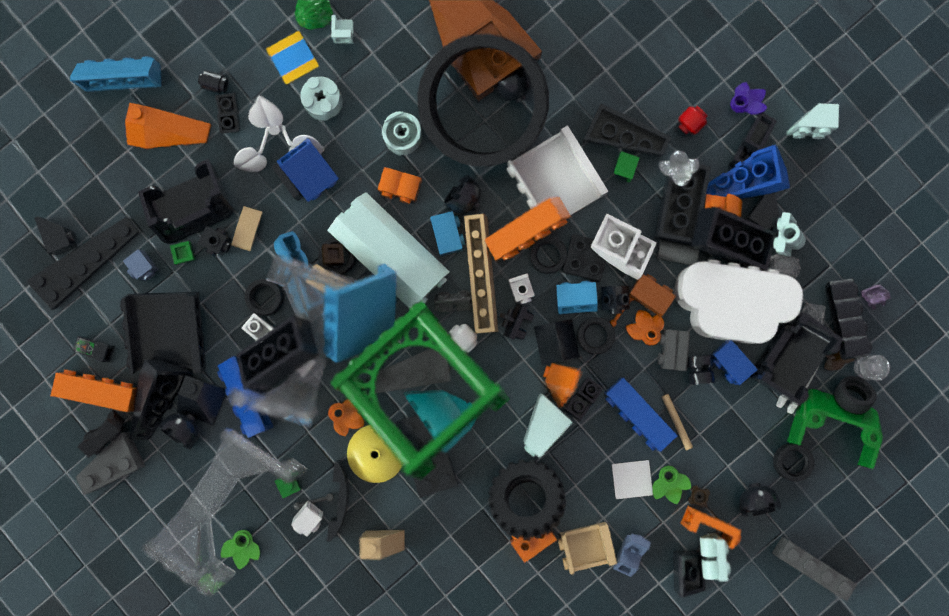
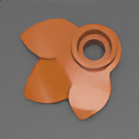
(646, 324)
(348, 419)

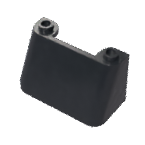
(186, 206)
(795, 356)

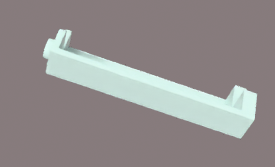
(379, 239)

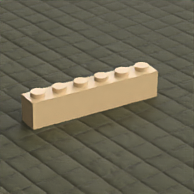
(481, 274)

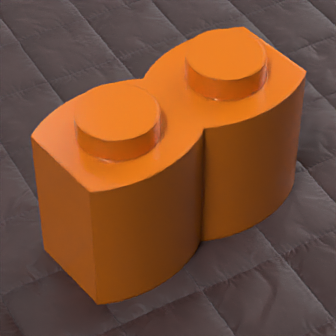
(399, 185)

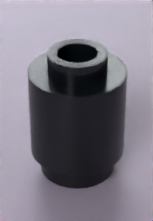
(213, 82)

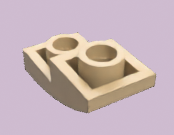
(247, 228)

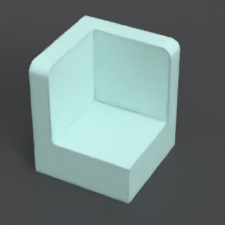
(342, 30)

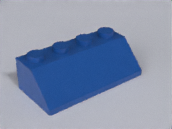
(252, 421)

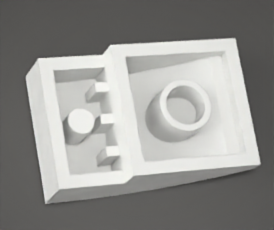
(623, 246)

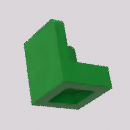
(626, 165)

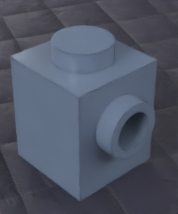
(140, 266)

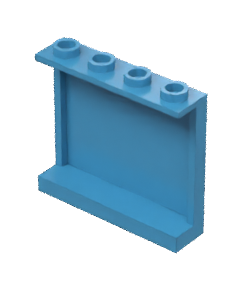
(359, 314)

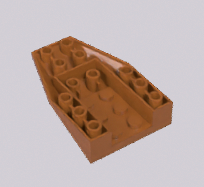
(481, 67)

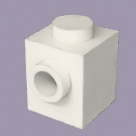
(307, 519)

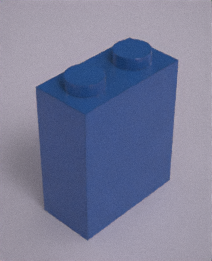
(308, 170)

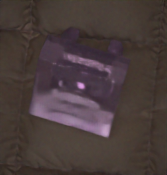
(875, 295)

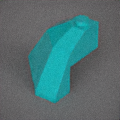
(438, 411)

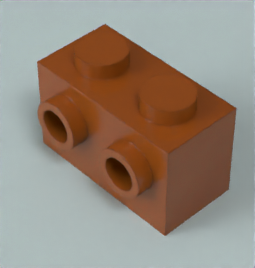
(652, 295)

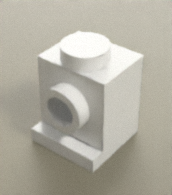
(515, 283)

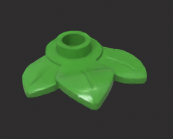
(670, 487)
(241, 551)

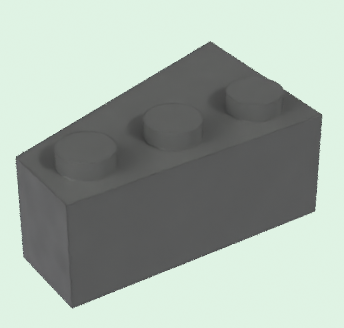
(112, 464)

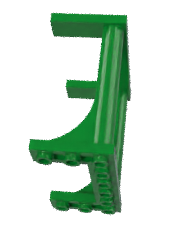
(348, 382)

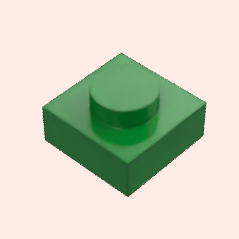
(182, 252)
(287, 489)

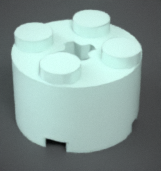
(315, 89)
(409, 125)

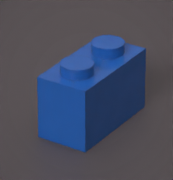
(733, 363)

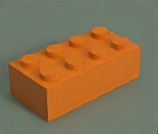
(528, 227)

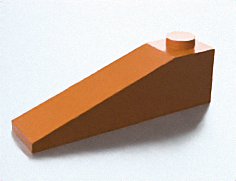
(157, 128)
(560, 382)

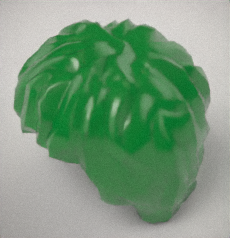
(313, 13)

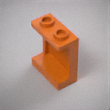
(693, 517)

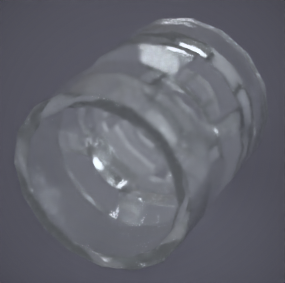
(872, 367)

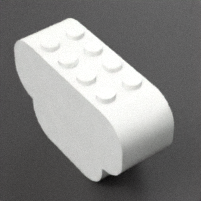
(737, 301)

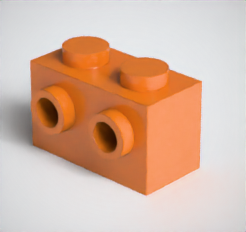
(530, 548)

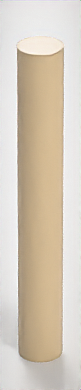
(677, 422)

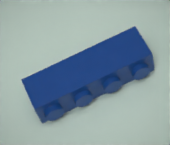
(640, 414)

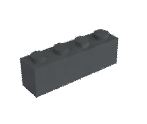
(814, 568)

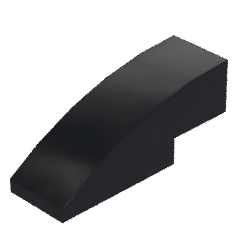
(754, 138)

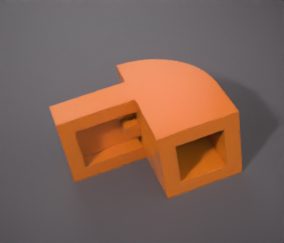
(729, 203)

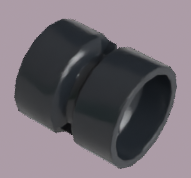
(704, 376)

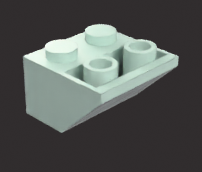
(817, 122)

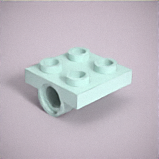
(787, 228)
(715, 550)

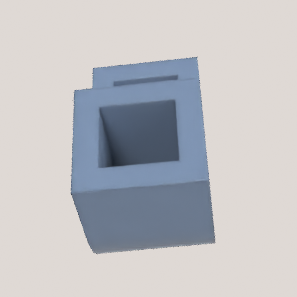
(630, 554)

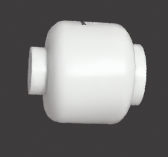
(464, 337)

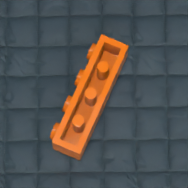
(94, 391)

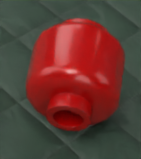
(692, 120)

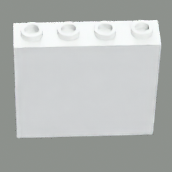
(557, 170)

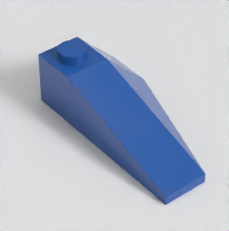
(755, 176)

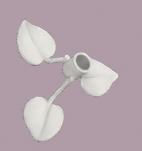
(267, 115)

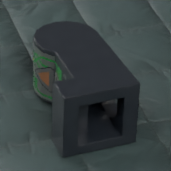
(94, 349)

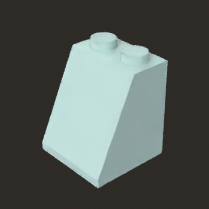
(544, 427)

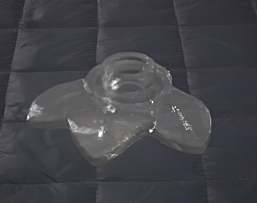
(679, 165)

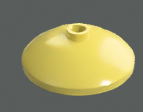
(364, 465)

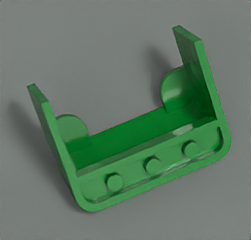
(821, 404)

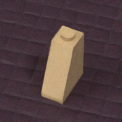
(381, 543)

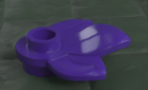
(749, 98)

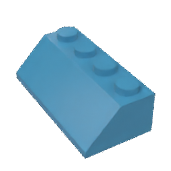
(117, 74)

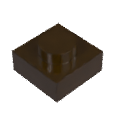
(332, 254)

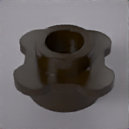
(693, 499)

